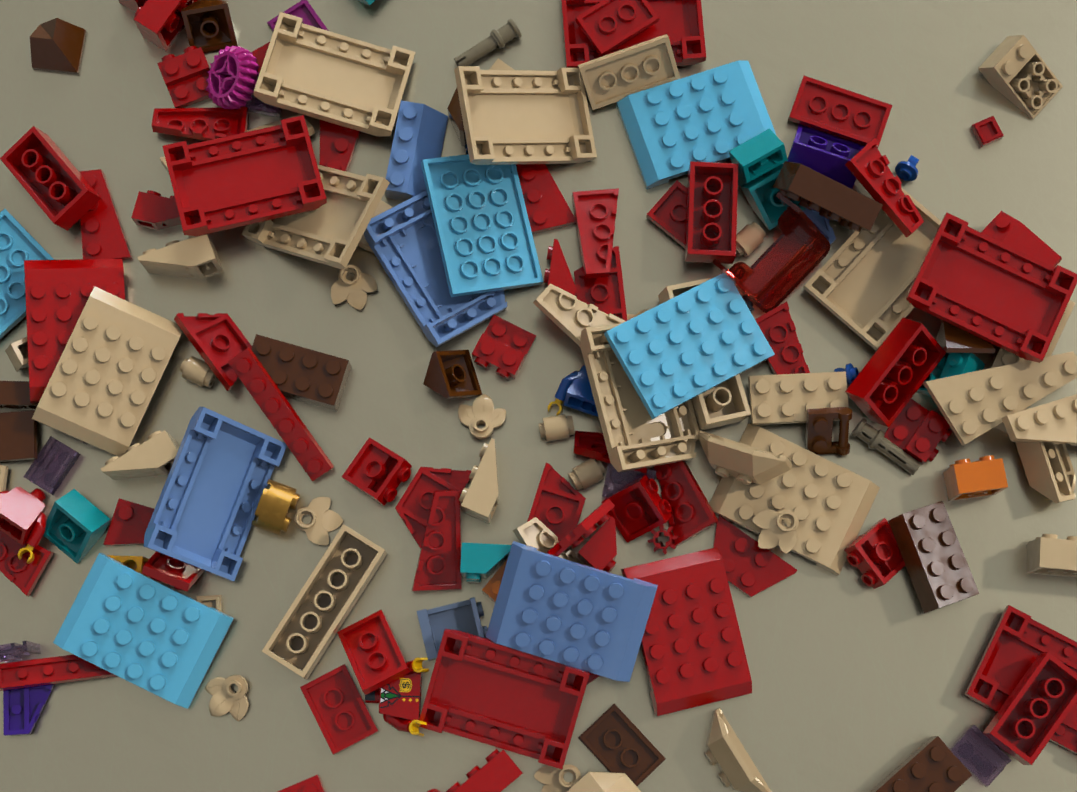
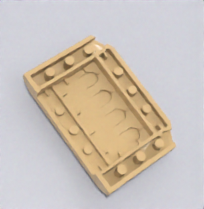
(627, 428)

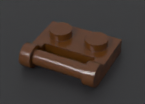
(819, 430)

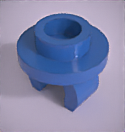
(906, 169)
(851, 372)

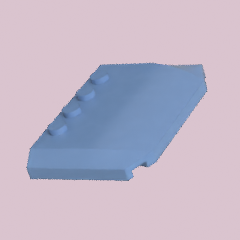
(411, 257)

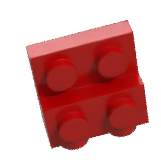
(186, 76)
(503, 347)
(918, 431)
(377, 471)
(638, 508)
(876, 555)

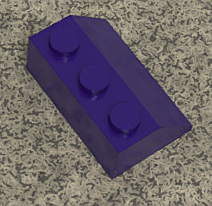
(824, 154)

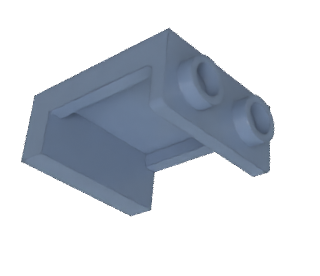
(456, 616)

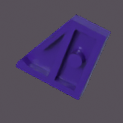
(23, 708)

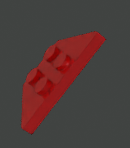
(604, 291)
(216, 341)
(417, 499)
(557, 503)
(585, 528)
(745, 563)

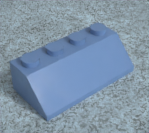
(417, 136)

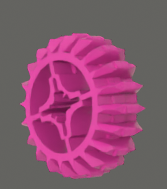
(232, 77)

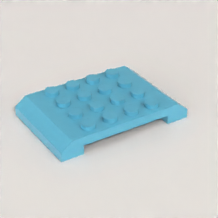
(693, 120)
(143, 631)

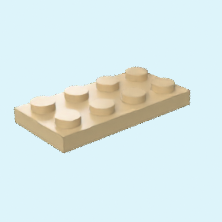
(629, 71)
(788, 396)

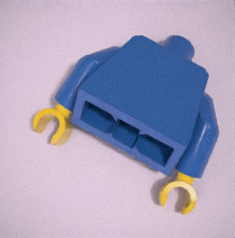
(575, 393)

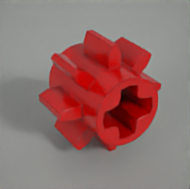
(667, 532)

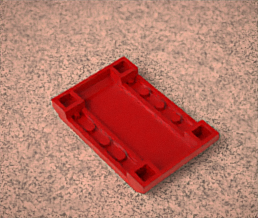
(677, 18)
(245, 178)
(992, 290)
(54, 301)
(691, 633)
(1009, 656)
(503, 697)

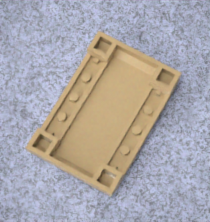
(333, 77)
(525, 116)
(330, 231)
(873, 274)
(108, 372)
(822, 494)

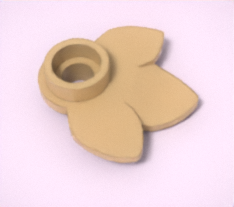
(355, 290)
(481, 413)
(321, 522)
(773, 531)
(225, 699)
(553, 778)

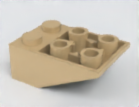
(1021, 75)
(186, 258)
(144, 460)
(483, 494)

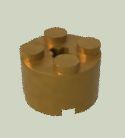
(275, 507)

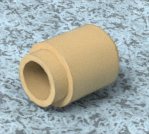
(749, 239)
(197, 372)
(556, 427)
(587, 474)

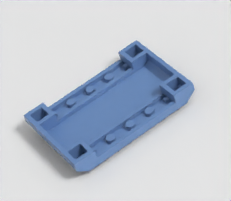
(213, 493)
(571, 613)

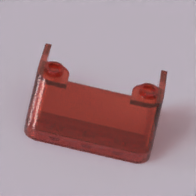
(783, 263)

